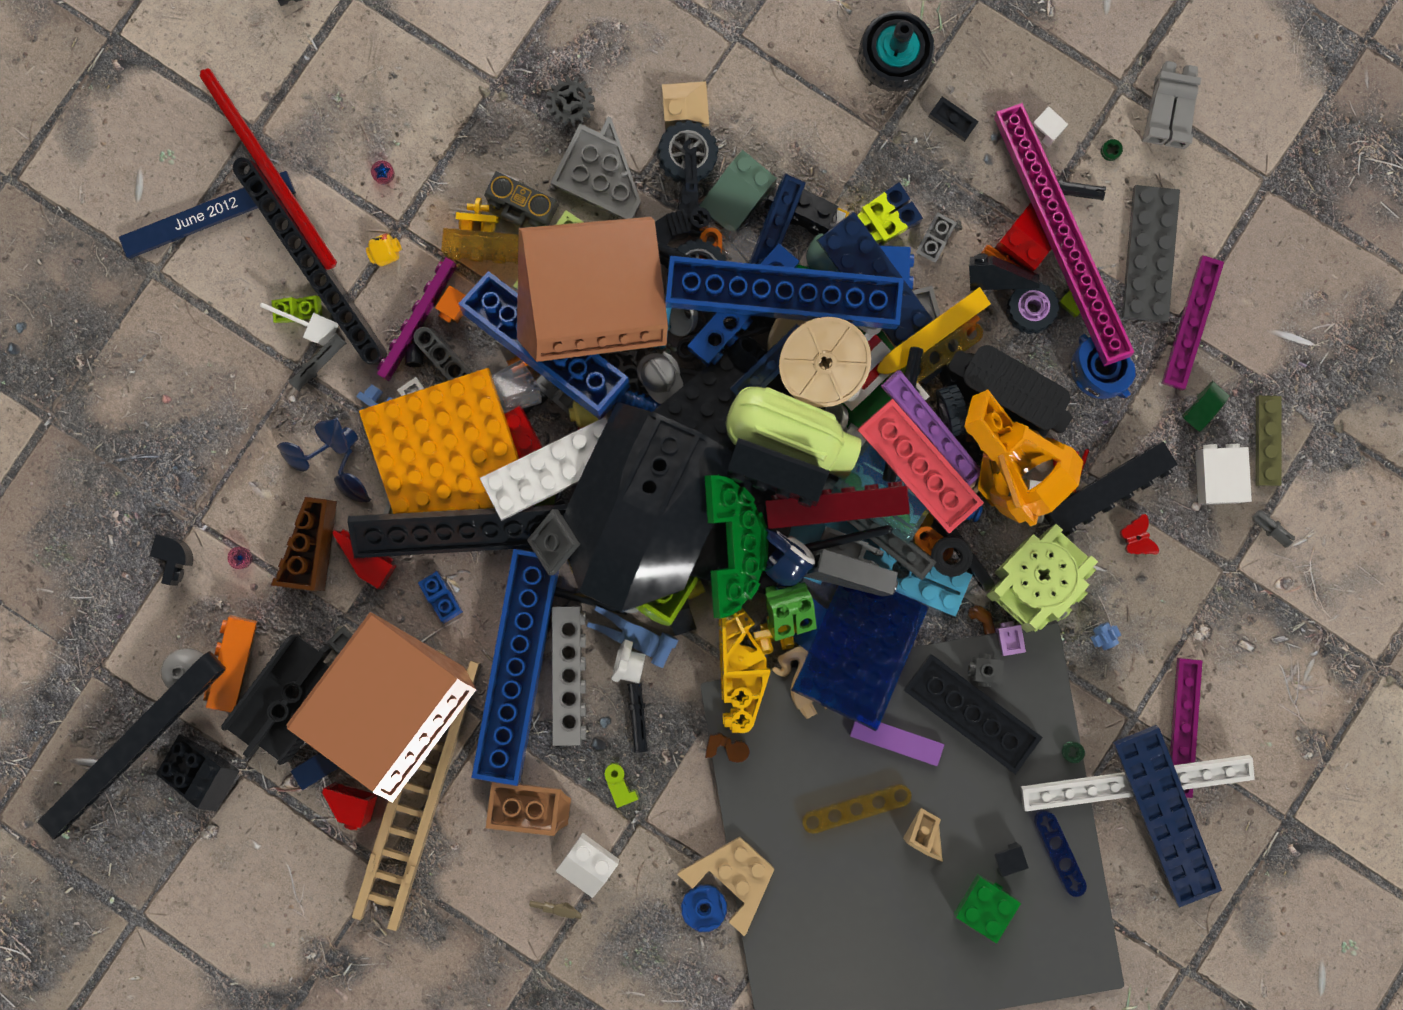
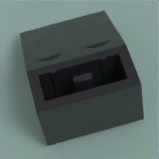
(197, 774)

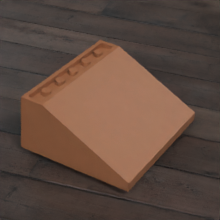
(590, 288)
(382, 706)

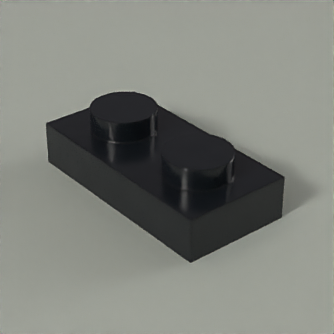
(953, 119)

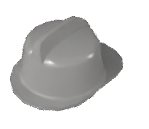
(659, 377)

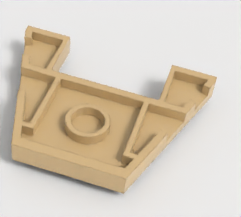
(740, 871)

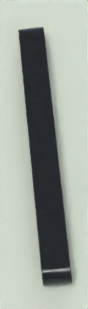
(302, 254)
(132, 744)

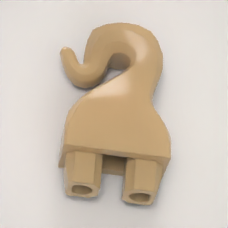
(798, 653)

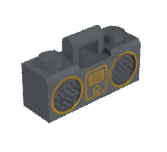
(530, 203)

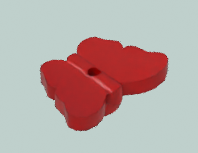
(1139, 528)

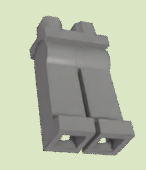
(1172, 107)

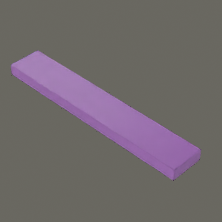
(932, 427)

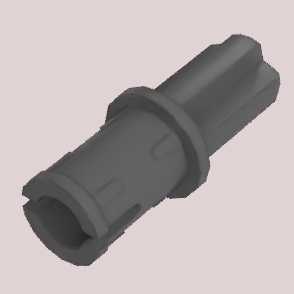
(1273, 528)

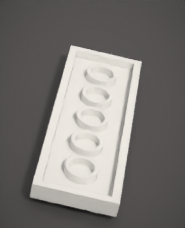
(542, 471)

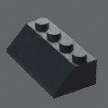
(777, 473)

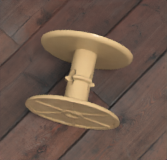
(822, 359)

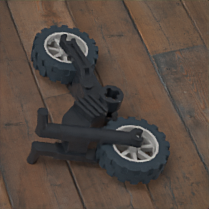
(689, 214)

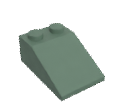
(738, 191)

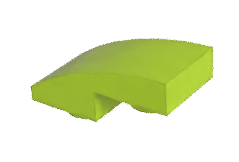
(300, 308)

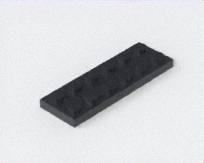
(972, 713)

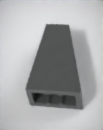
(852, 573)

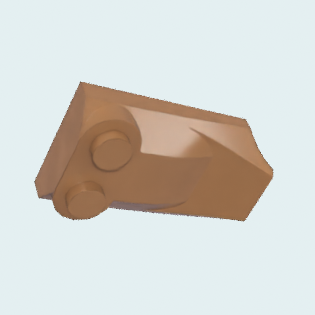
(527, 809)

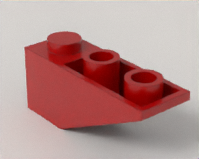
(371, 569)

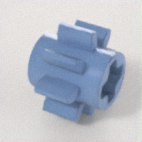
(1106, 636)

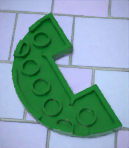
(745, 544)

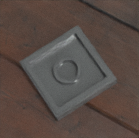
(553, 542)

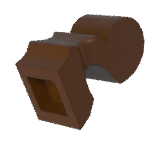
(736, 751)

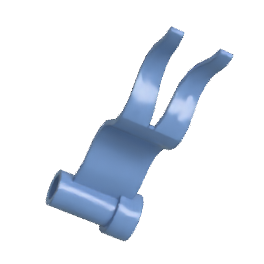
(643, 639)

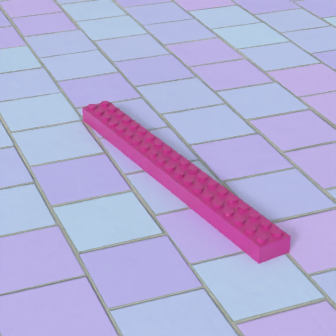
(1063, 235)

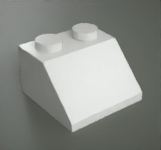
(588, 865)

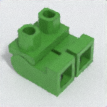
(789, 608)

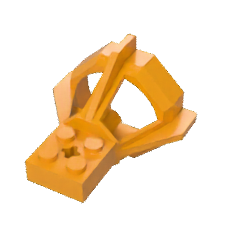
(1013, 451)

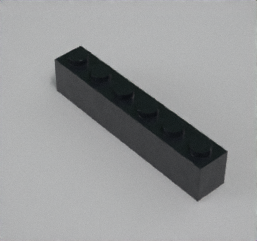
(1111, 487)

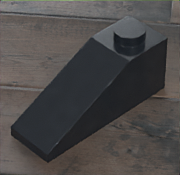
(998, 274)

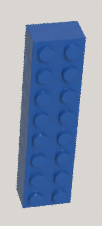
(585, 379)

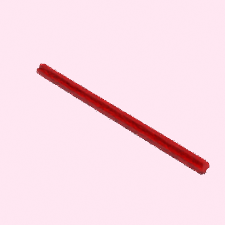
(268, 169)

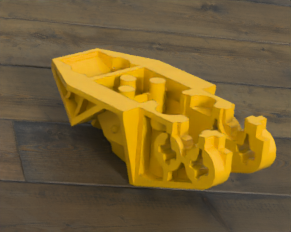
(741, 670)

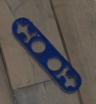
(1062, 852)

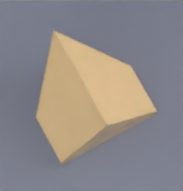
(925, 834)

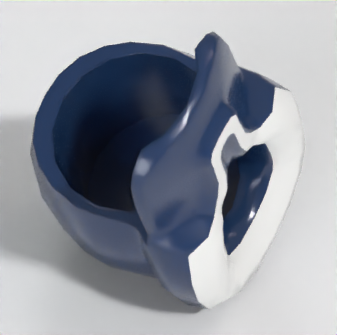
(789, 560)

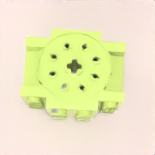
(1048, 598)

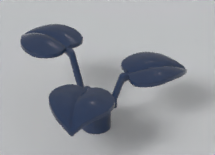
(340, 441)

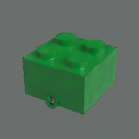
(987, 908)

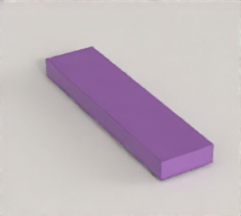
(900, 742)

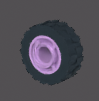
(1030, 321)

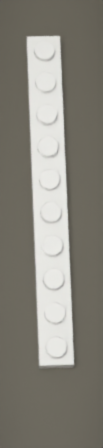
(1117, 786)

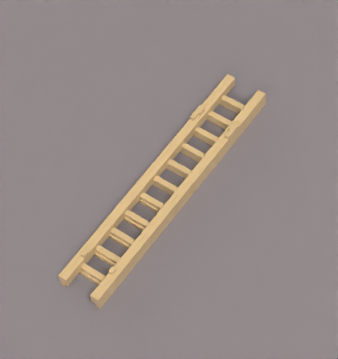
(419, 837)

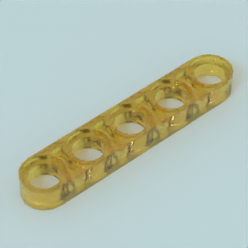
(942, 348)
(868, 809)

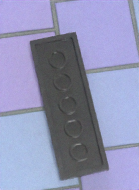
(1150, 254)

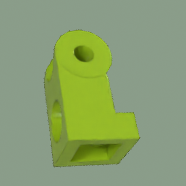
(618, 786)

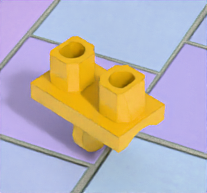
(466, 220)
(764, 639)

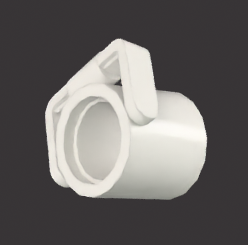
(628, 664)

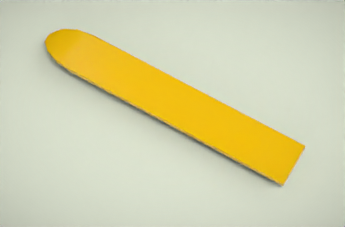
(935, 331)

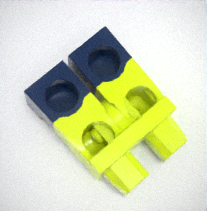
(879, 214)

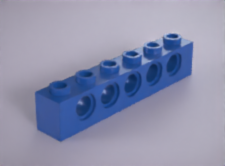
(712, 354)

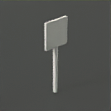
(318, 328)

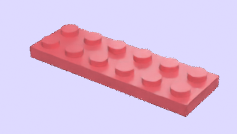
(920, 466)

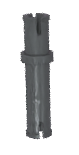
(317, 362)

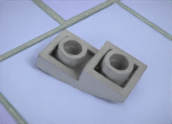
(936, 237)

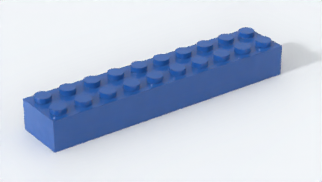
(783, 292)
(515, 671)

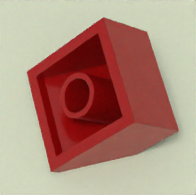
(350, 805)

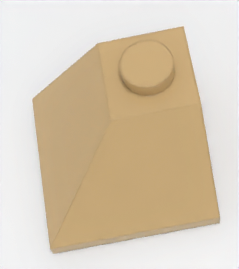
(685, 103)

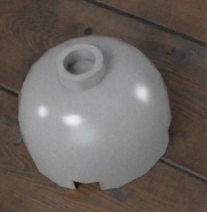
(177, 664)

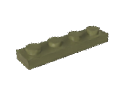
(1268, 440)

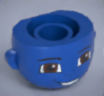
(1091, 381)

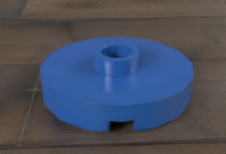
(704, 920)

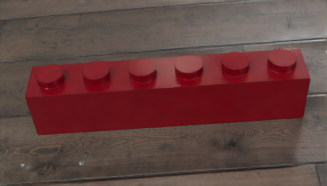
(842, 506)

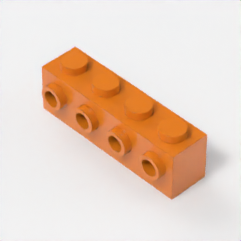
(234, 655)

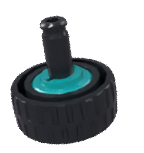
(896, 51)

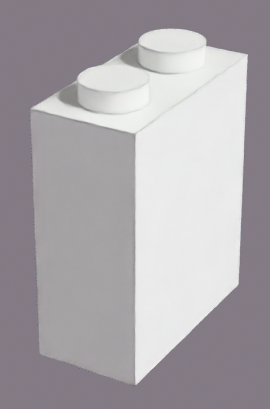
(1223, 474)

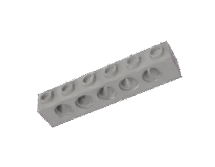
(561, 733)

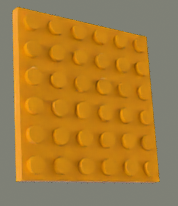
(440, 444)

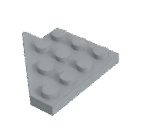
(598, 171)

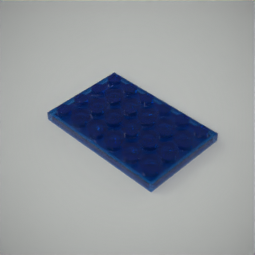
(860, 653)

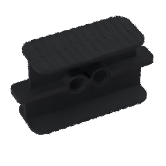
(1018, 388)
(256, 716)

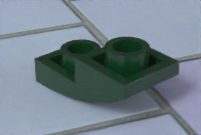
(1206, 406)

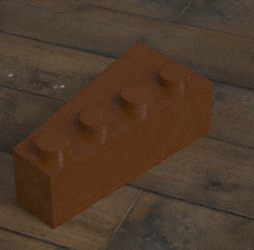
(308, 547)

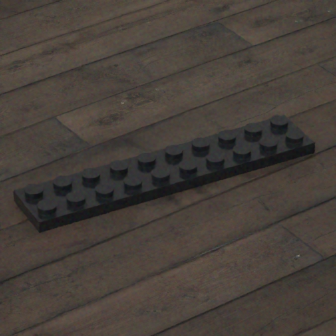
(444, 531)

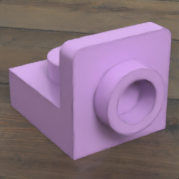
(1010, 638)

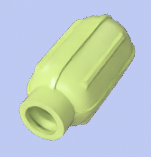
(792, 429)

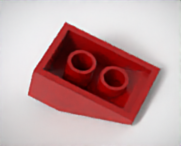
(1025, 241)

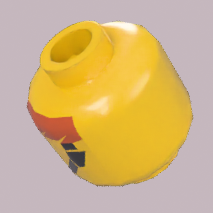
(383, 250)

